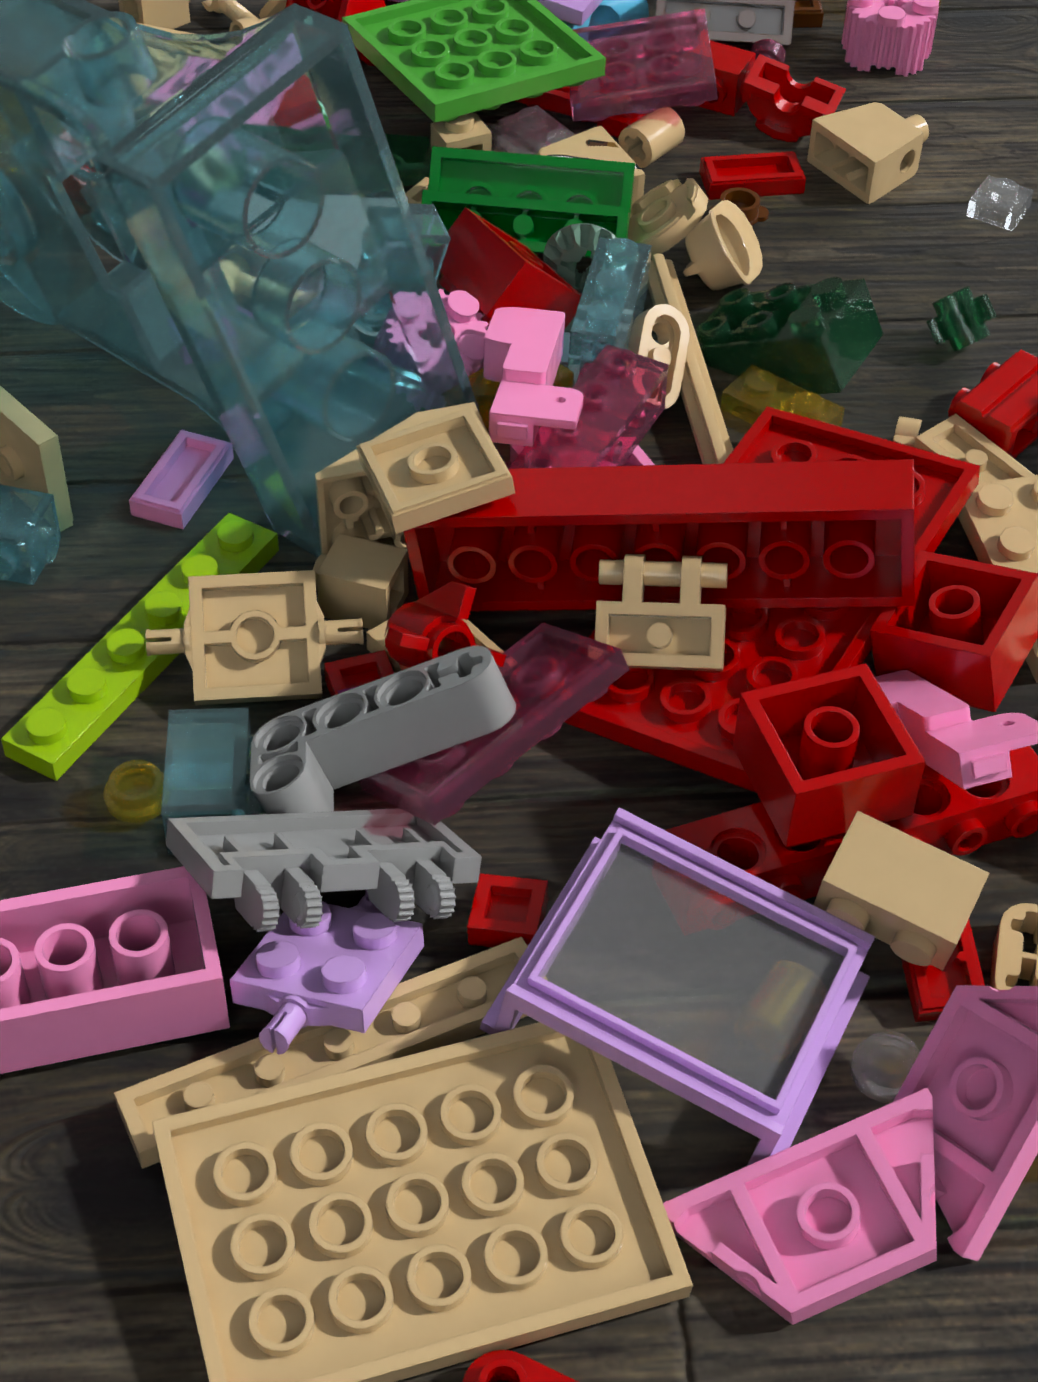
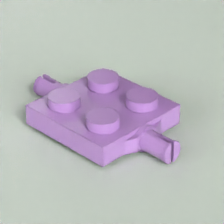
(327, 972)

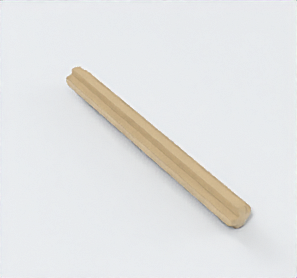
(696, 386)

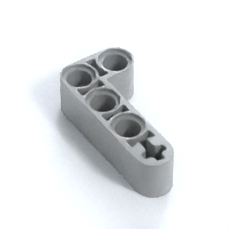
(376, 728)

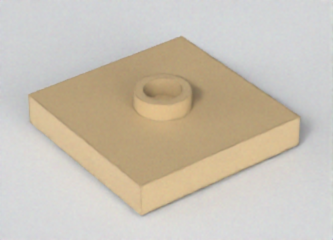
(32, 456)
(435, 470)

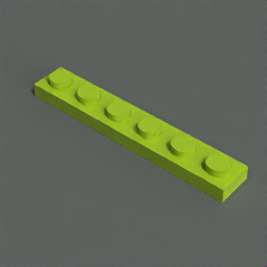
(118, 666)

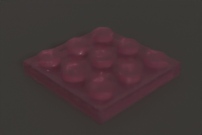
(647, 66)

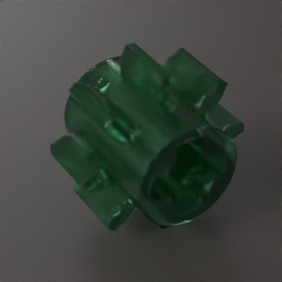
(961, 319)

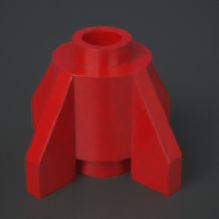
(433, 626)

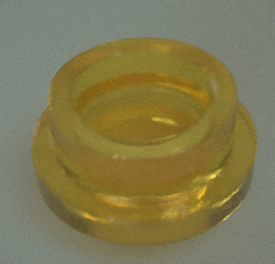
(134, 791)

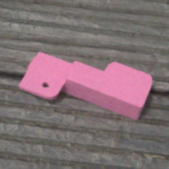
(524, 356)
(948, 739)

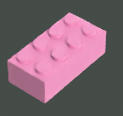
(107, 968)

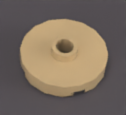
(667, 214)

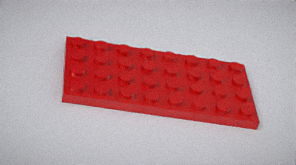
(694, 713)

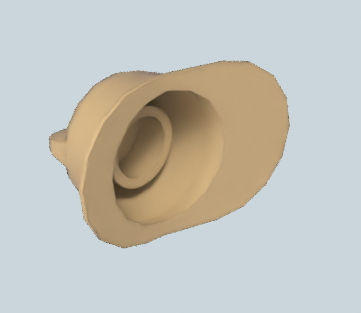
(723, 248)

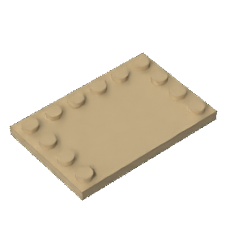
(416, 1212)

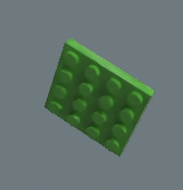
(472, 52)

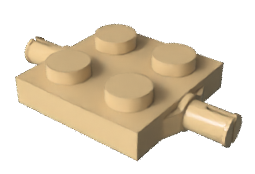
(254, 637)

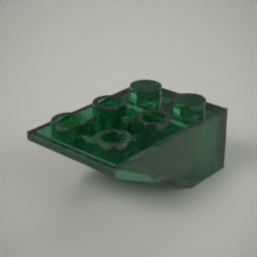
(796, 332)

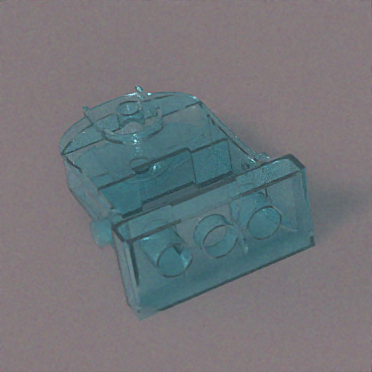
(249, 224)

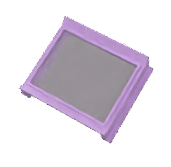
(692, 978)

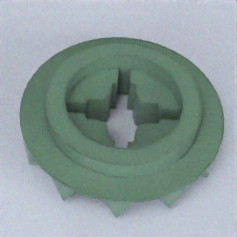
(568, 247)

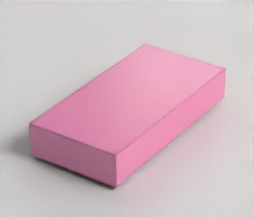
(181, 479)

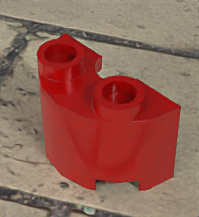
(783, 105)

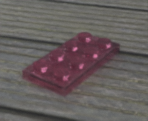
(549, 679)

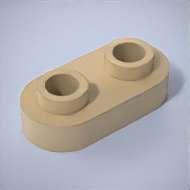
(671, 347)

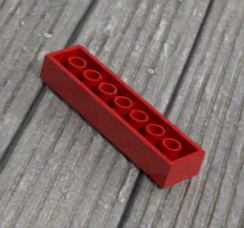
(783, 528)

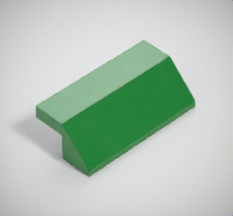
(530, 193)

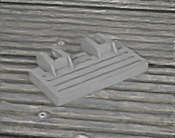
(295, 856)

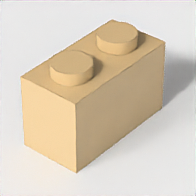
(901, 891)

